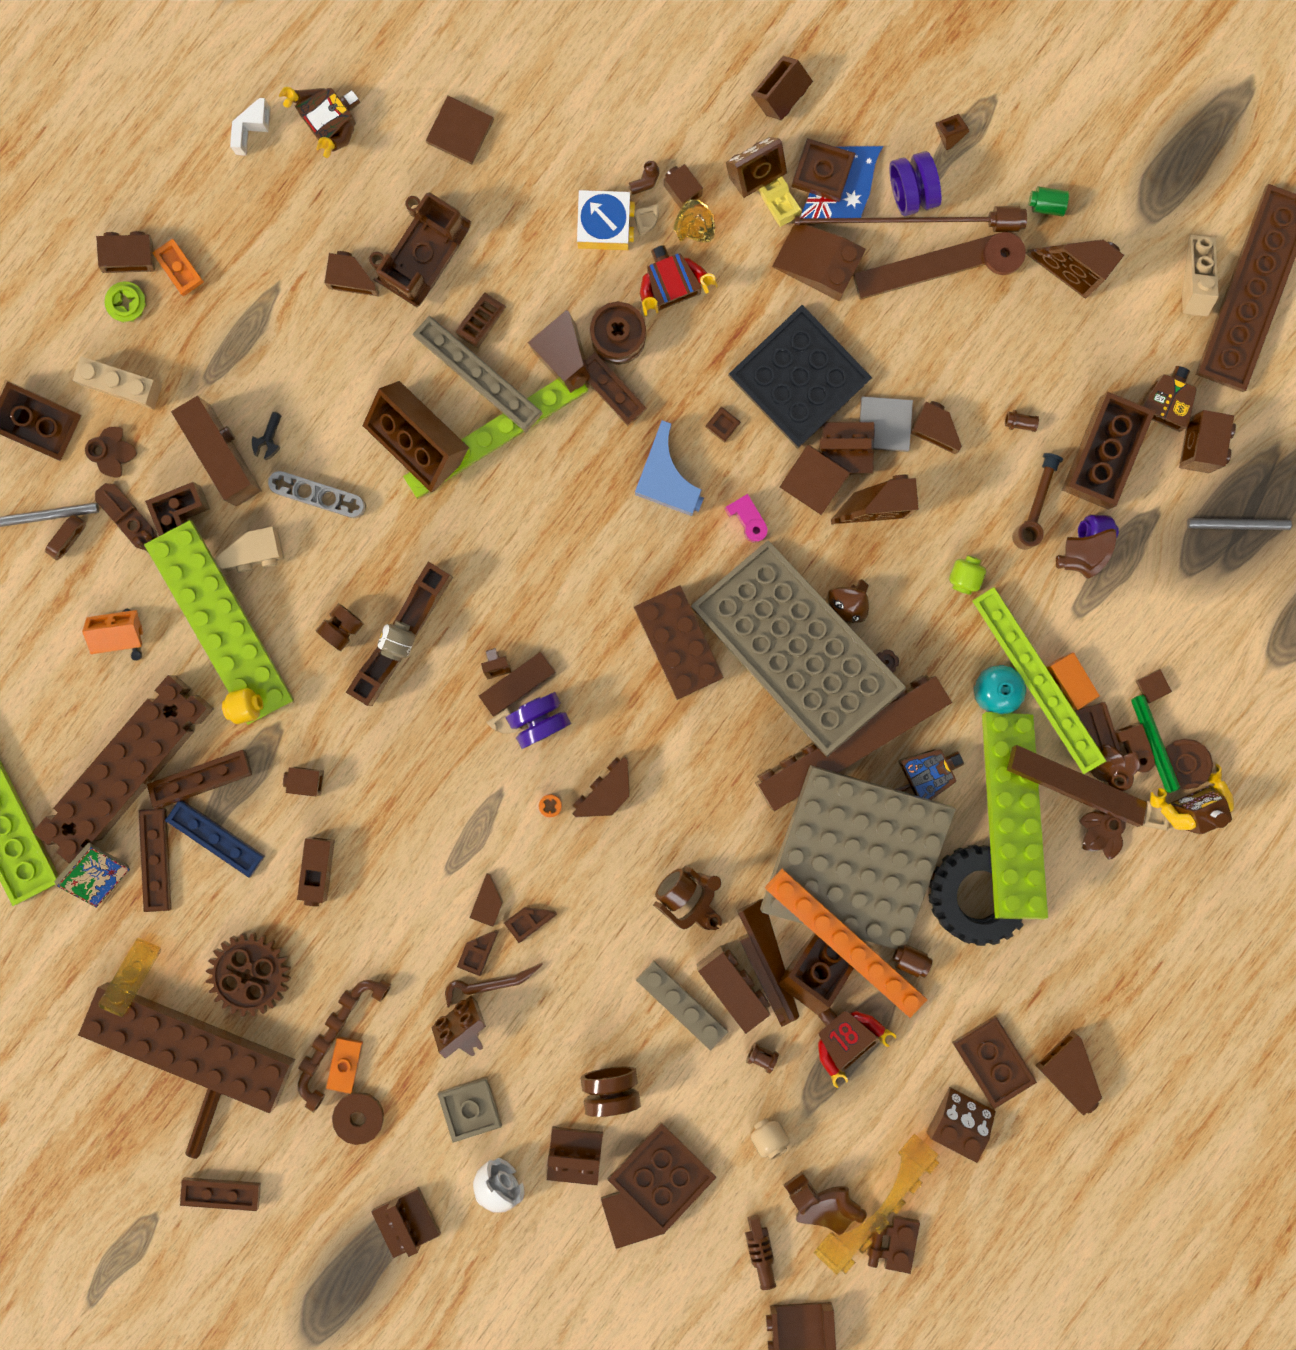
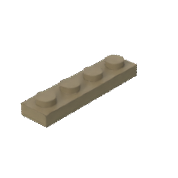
(681, 1005)

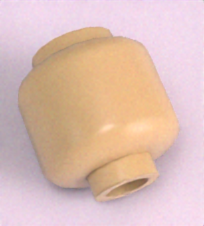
(769, 1139)

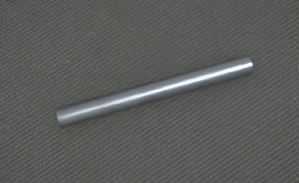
(48, 514)
(1252, 524)

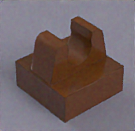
(495, 665)

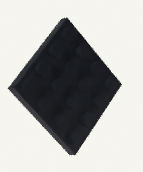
(799, 376)

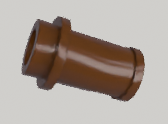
(1021, 421)

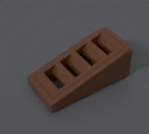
(477, 340)

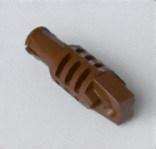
(760, 1252)

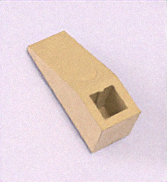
(1200, 276)
(251, 549)

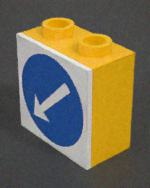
(605, 220)

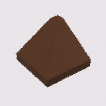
(951, 130)

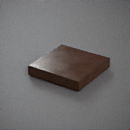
(459, 130)
(823, 170)
(814, 479)
(625, 1221)

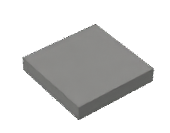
(891, 422)

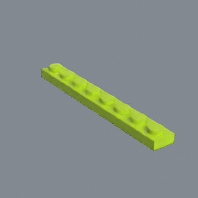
(503, 430)
(1039, 680)

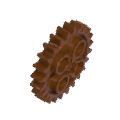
(241, 996)

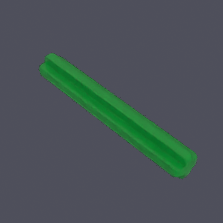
(1159, 752)

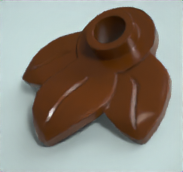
(114, 451)
(1117, 766)
(1100, 836)

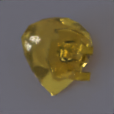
(695, 222)

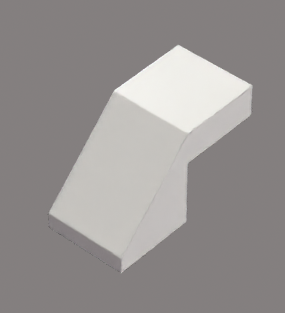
(252, 119)

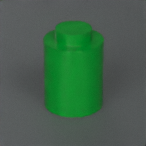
(1049, 201)

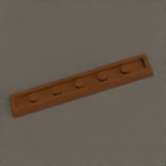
(921, 268)
(1077, 786)

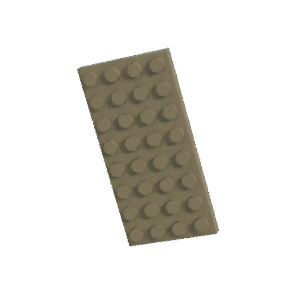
(798, 648)

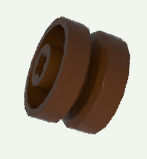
(614, 318)
(610, 1091)

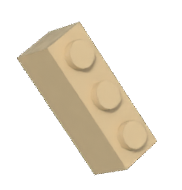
(117, 382)

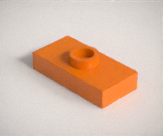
(178, 267)
(344, 1065)

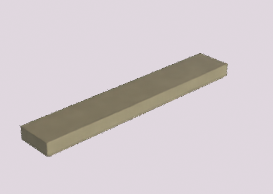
(477, 374)

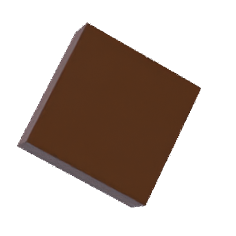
(723, 424)
(1153, 686)

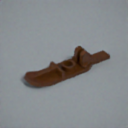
(123, 513)

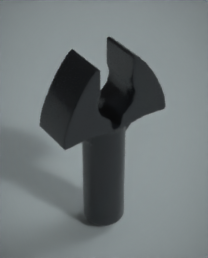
(268, 437)

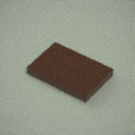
(994, 1062)

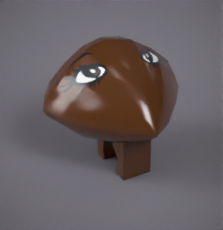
(851, 602)

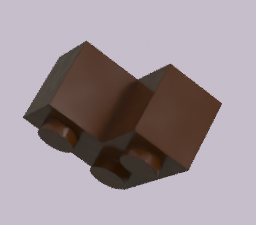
(175, 506)

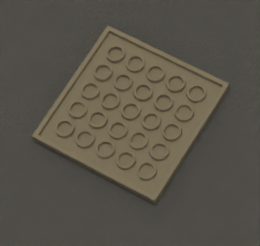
(862, 853)

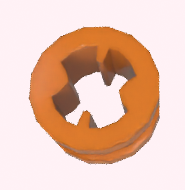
(542, 805)

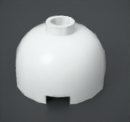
(497, 1187)

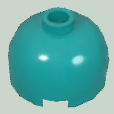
(990, 687)

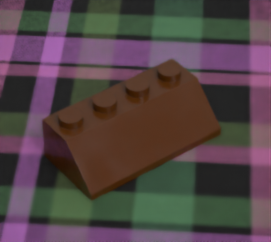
(414, 435)

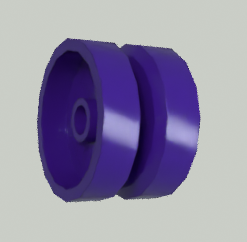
(915, 183)
(537, 717)

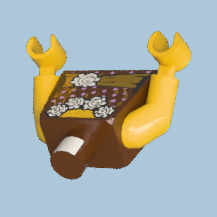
(1201, 810)

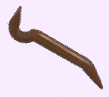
(489, 985)

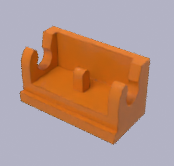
(113, 632)
(1073, 681)

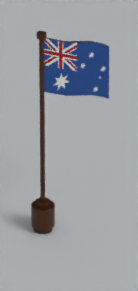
(858, 190)

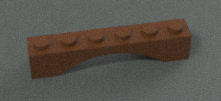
(415, 611)

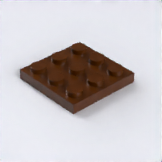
(661, 1178)

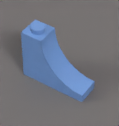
(661, 480)

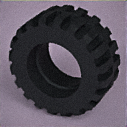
(945, 904)

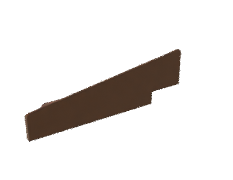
(766, 960)

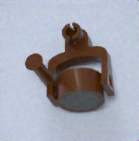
(677, 891)

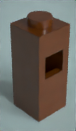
(315, 870)

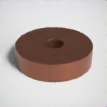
(1004, 265)

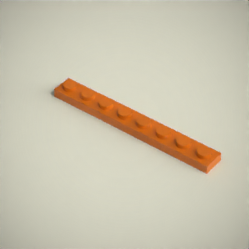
(845, 943)

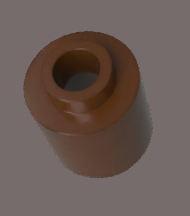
(912, 961)

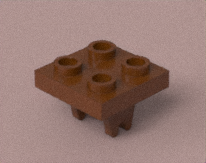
(459, 1028)

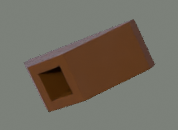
(607, 793)

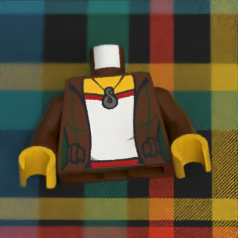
(324, 115)

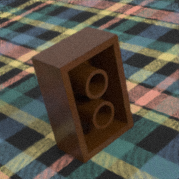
(734, 988)

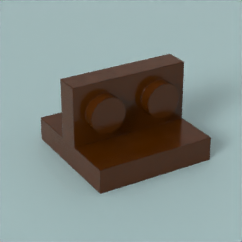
(850, 445)
(574, 1156)
(406, 1223)

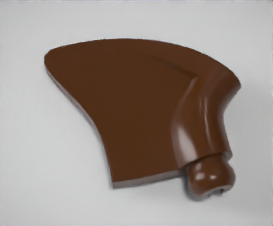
(1088, 553)
(834, 1210)

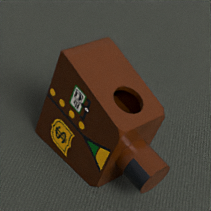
(1171, 399)

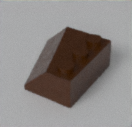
(1079, 265)
(880, 502)

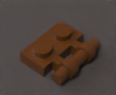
(900, 1248)

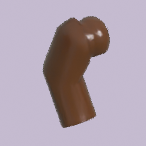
(648, 179)

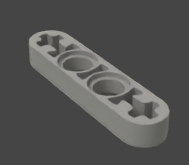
(316, 496)

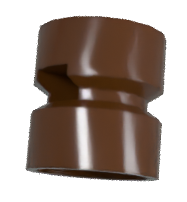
(336, 635)

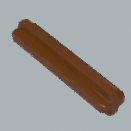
(202, 1124)

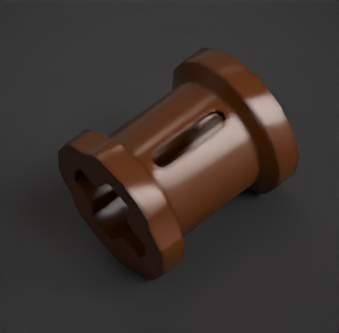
(762, 1057)

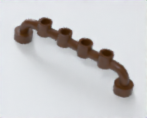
(323, 1043)

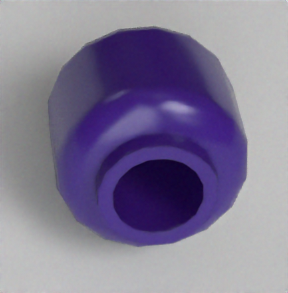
(1095, 524)

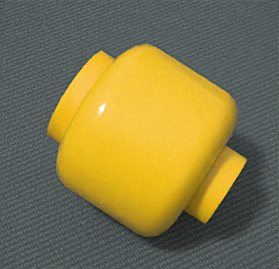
(242, 706)

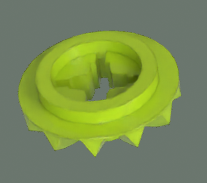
(114, 298)

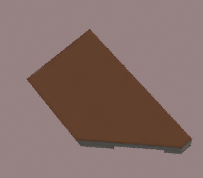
(487, 903)
(528, 921)
(477, 953)

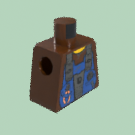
(930, 772)

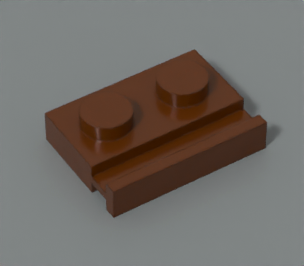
(1099, 725)

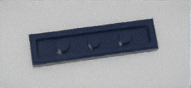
(215, 838)

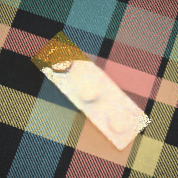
(129, 977)

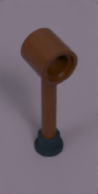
(1050, 465)

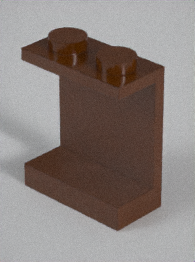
(802, 1326)

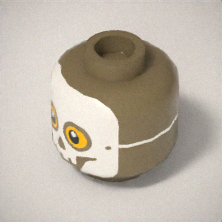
(396, 640)

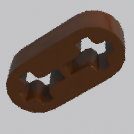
(65, 537)

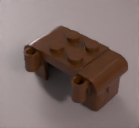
(422, 249)

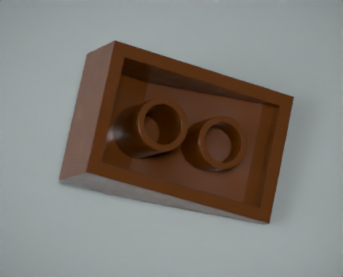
(819, 259)
(35, 420)
(816, 975)

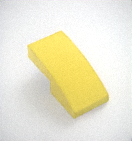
(780, 201)

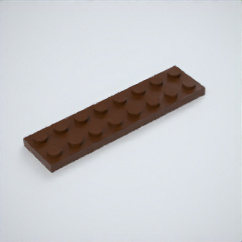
(1252, 292)

